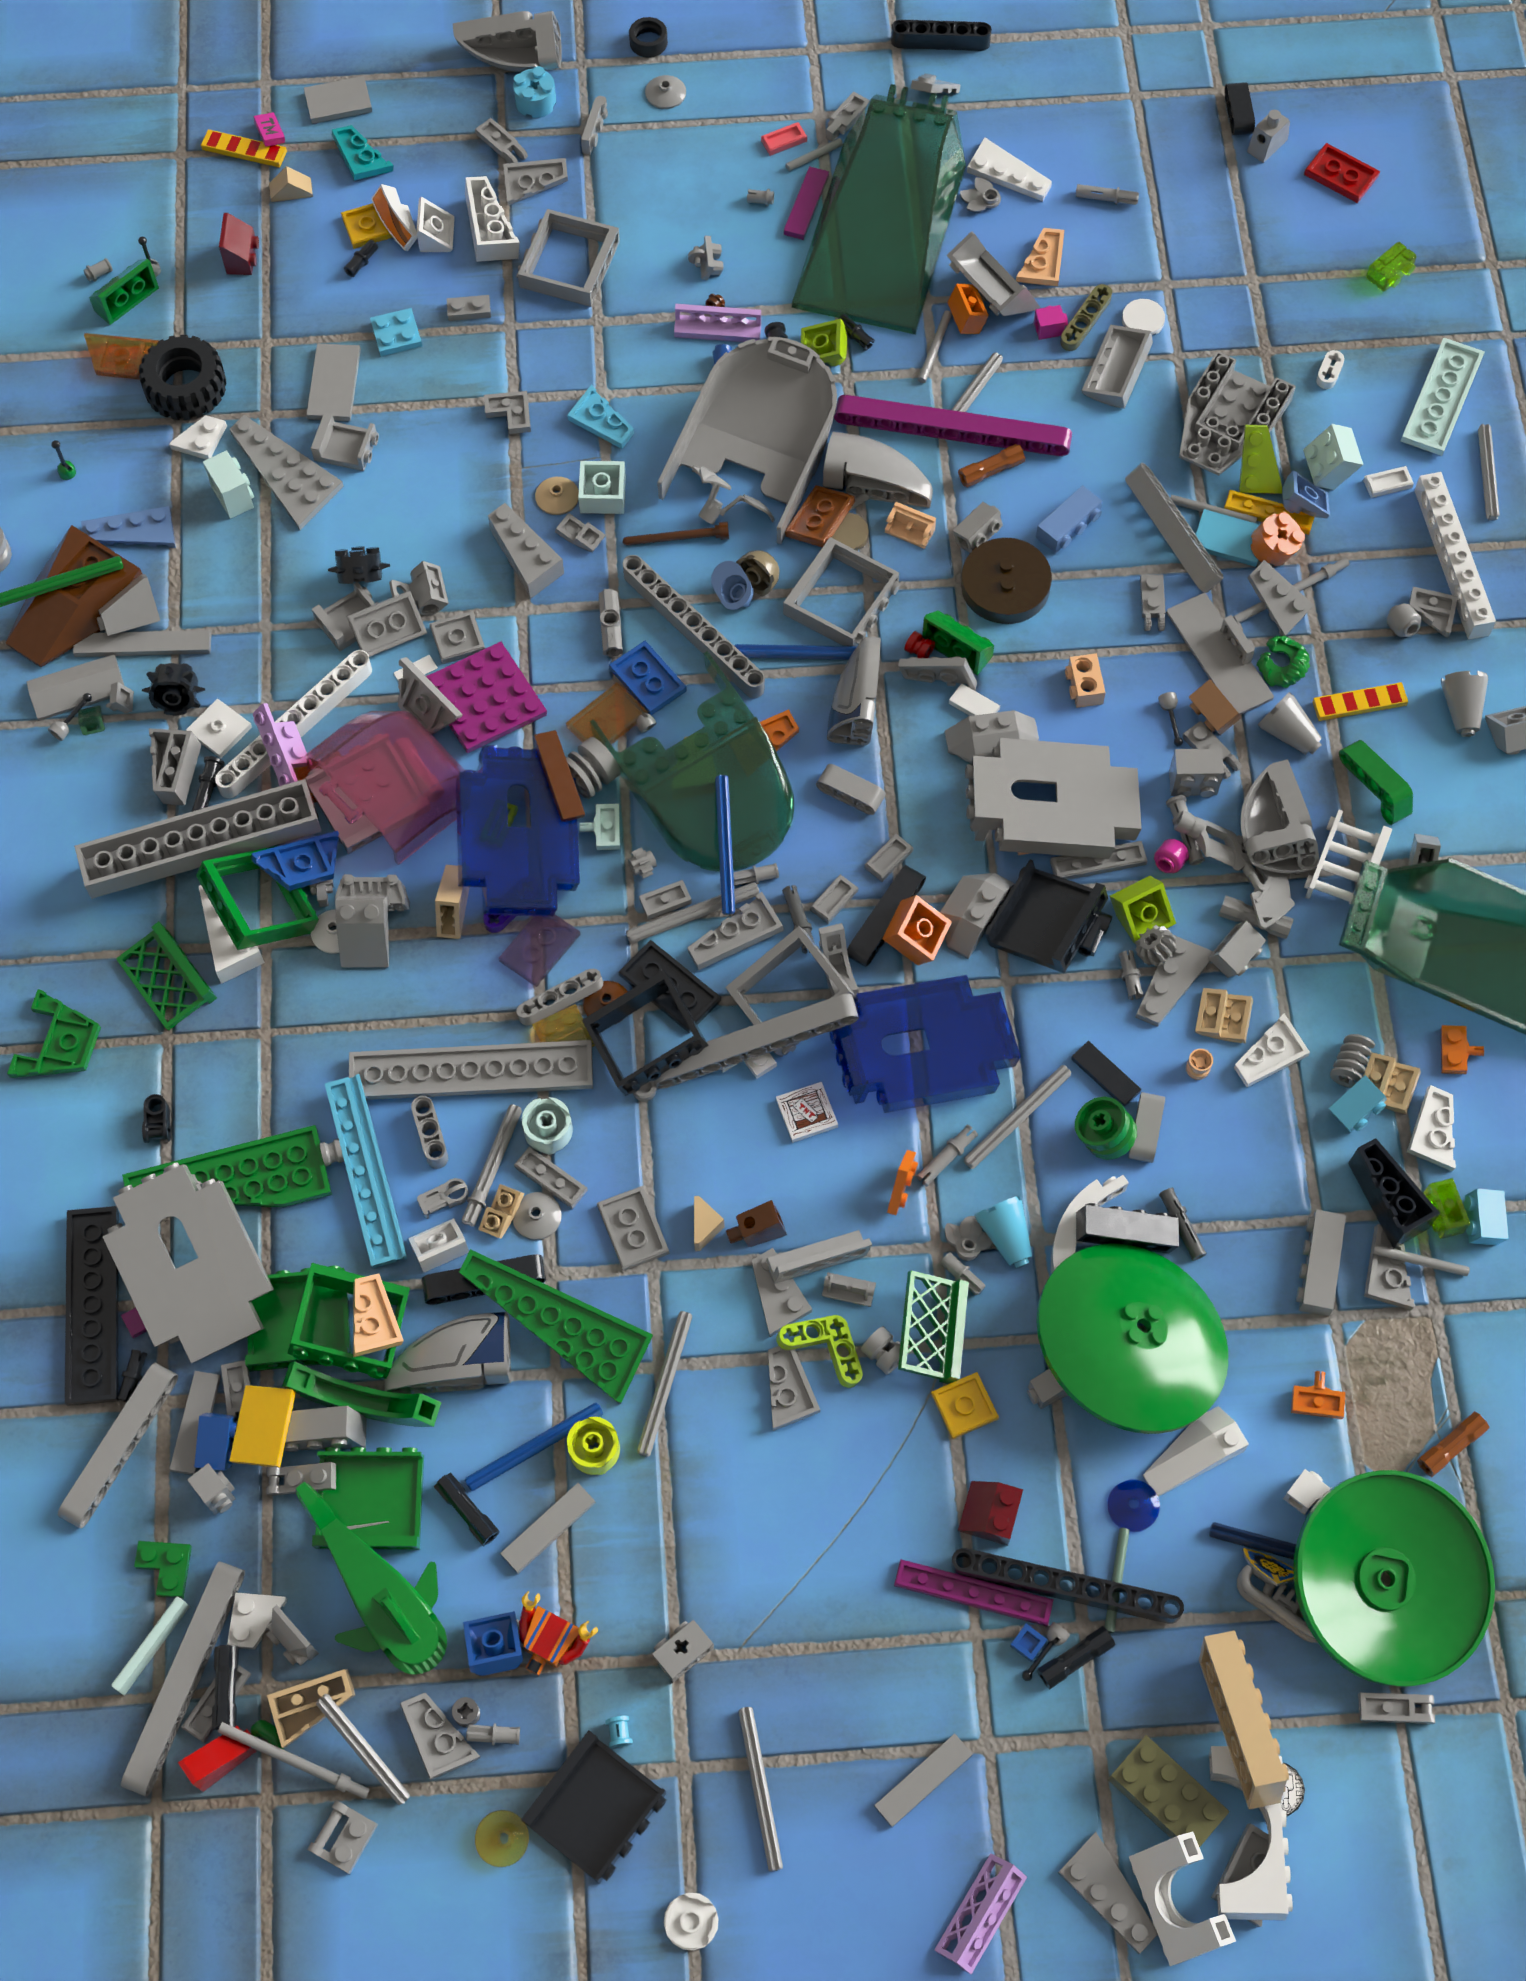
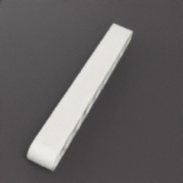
(298, 713)

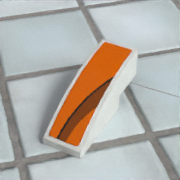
(395, 216)

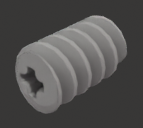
(1351, 1059)

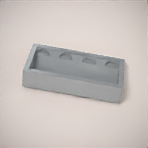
(1118, 365)

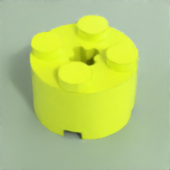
(595, 1460)

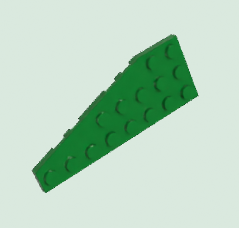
(261, 1172)

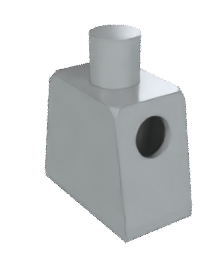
(1273, 130)

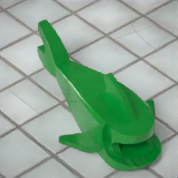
(394, 1612)

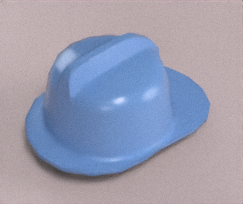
(732, 585)

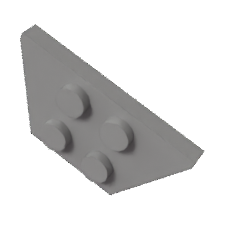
(424, 699)

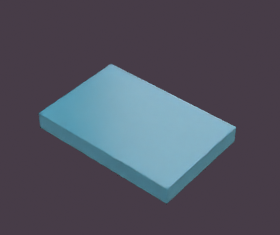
(1227, 537)

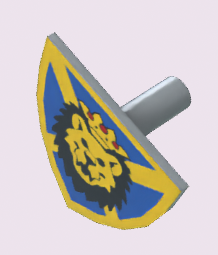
(1268, 1570)

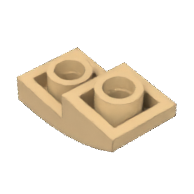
(501, 1213)

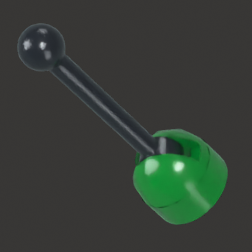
(63, 467)

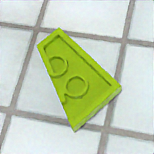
(1258, 462)

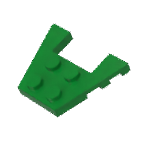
(66, 1044)

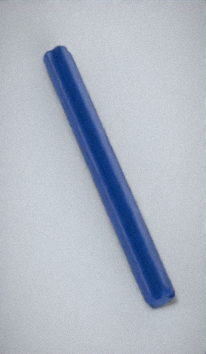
(796, 651)
(725, 845)
(530, 1448)

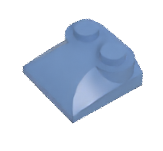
(1305, 497)

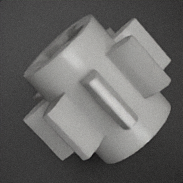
(642, 862)

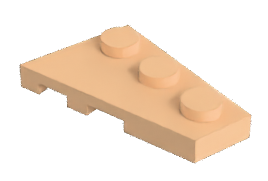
(1044, 260)
(373, 1317)

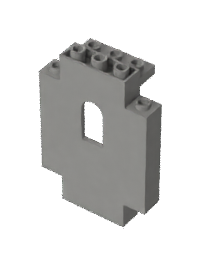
(1090, 808)
(205, 1299)

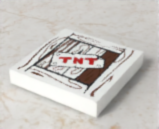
(807, 1112)

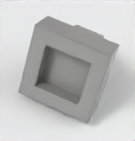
(120, 698)

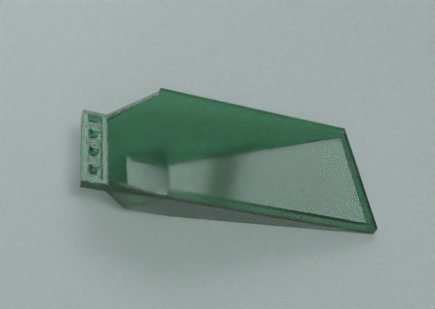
(1478, 942)

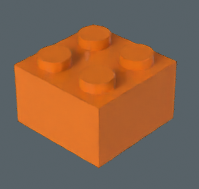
(917, 930)

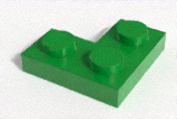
(171, 1560)

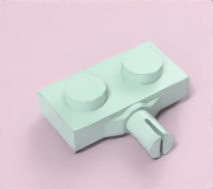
(605, 826)

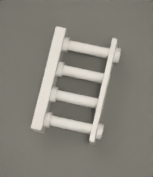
(1377, 840)

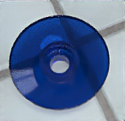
(1133, 1518)

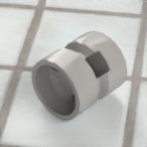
(883, 1349)

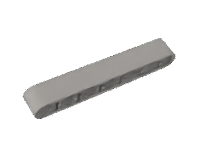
(1174, 528)
(117, 1445)

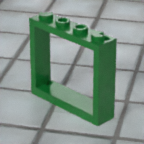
(229, 914)
(343, 1282)

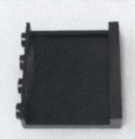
(1045, 918)
(594, 1807)

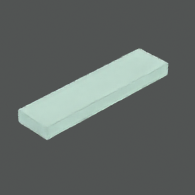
(150, 1645)

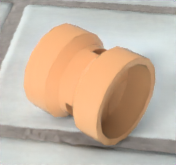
(1202, 1059)

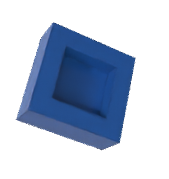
(1028, 1642)

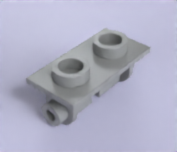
(848, 1289)

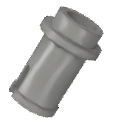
(761, 197)
(97, 270)

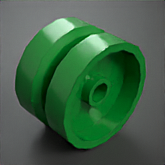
(1105, 1128)

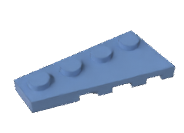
(140, 527)

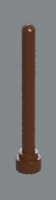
(720, 531)

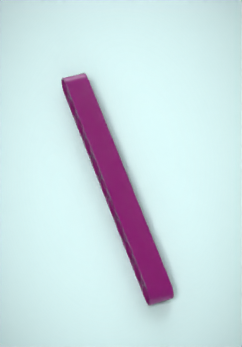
(952, 425)

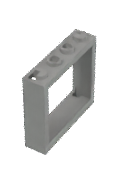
(577, 226)
(856, 560)
(770, 961)

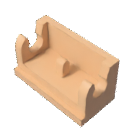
(910, 525)

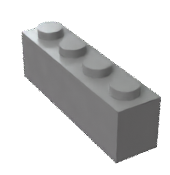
(1321, 1263)

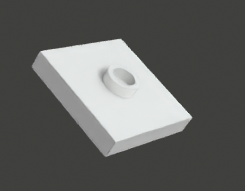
(219, 728)

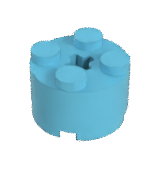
(534, 92)

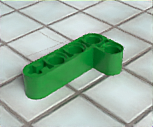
(1380, 779)

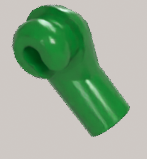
(267, 1731)

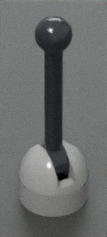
(155, 265)
(1168, 702)
(61, 729)
(1056, 1636)

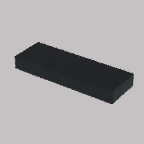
(1106, 1073)

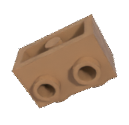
(1215, 707)

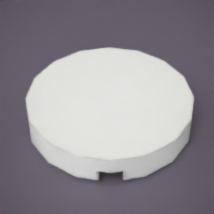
(1144, 315)
(691, 1921)

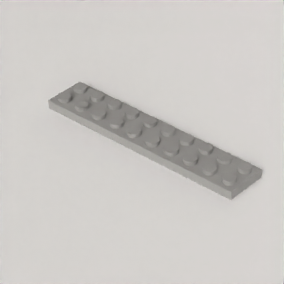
(474, 1069)

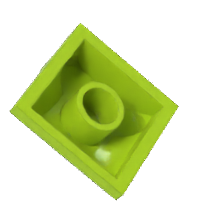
(827, 340)

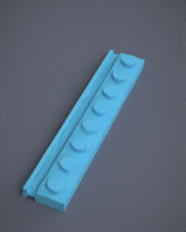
(365, 1171)

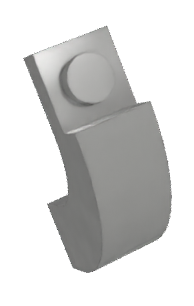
(833, 946)

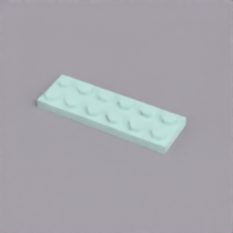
(1442, 396)

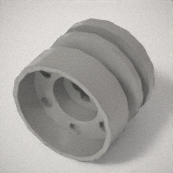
(591, 766)

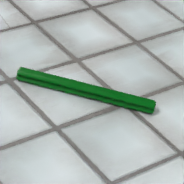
(60, 581)

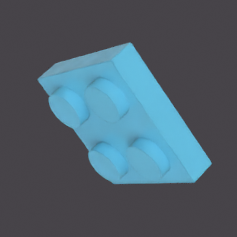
(396, 332)

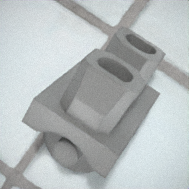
(703, 258)

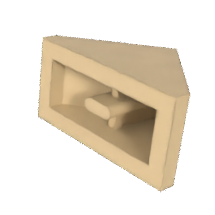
(290, 185)
(706, 1223)

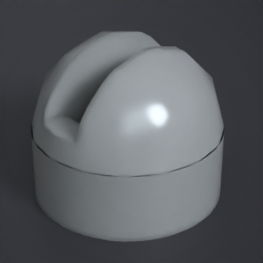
(645, 722)

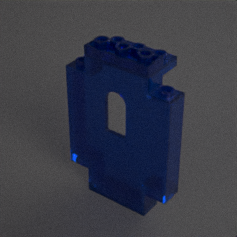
(513, 864)
(965, 1038)

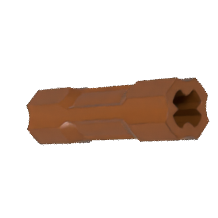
(1004, 460)
(1453, 1444)

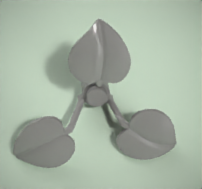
(713, 506)

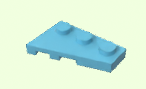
(599, 418)

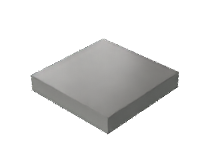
(457, 637)

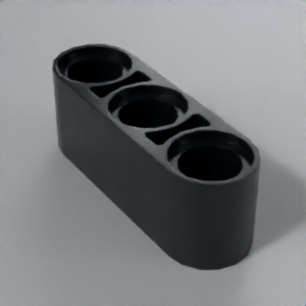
(1239, 108)

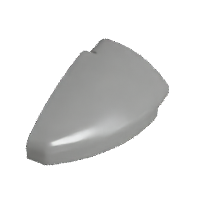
(874, 467)

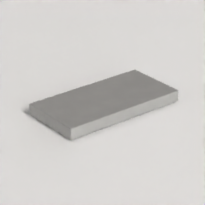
(333, 381)

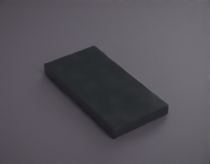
(695, 993)

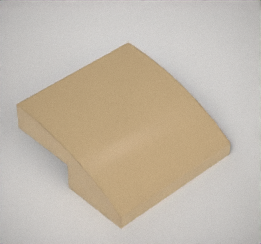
(1224, 1015)
(1393, 1080)

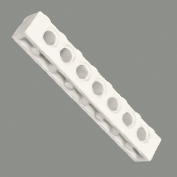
(1454, 555)

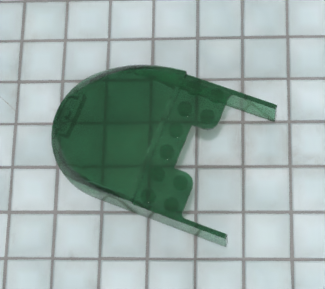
(680, 786)

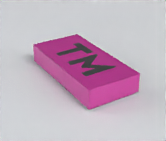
(269, 129)

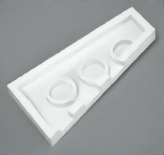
(1006, 170)

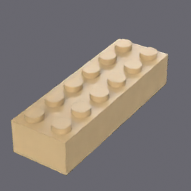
(1243, 1719)

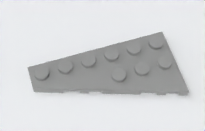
(291, 476)

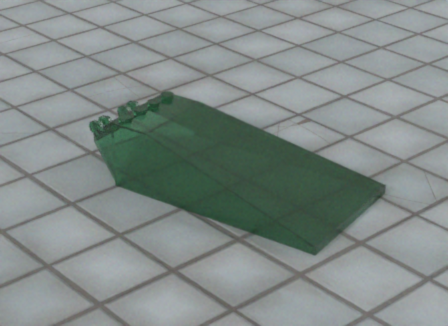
(885, 214)

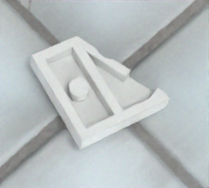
(200, 438)
(251, 1617)

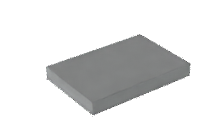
(338, 99)
(387, 624)
(633, 1228)

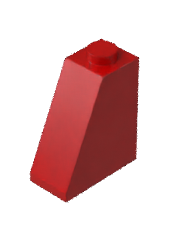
(215, 1760)

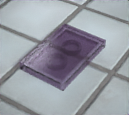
(539, 947)

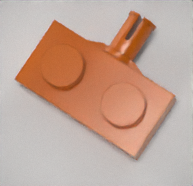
(1456, 1049)
(1318, 1400)

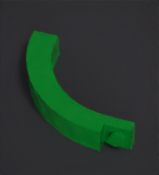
(373, 1404)

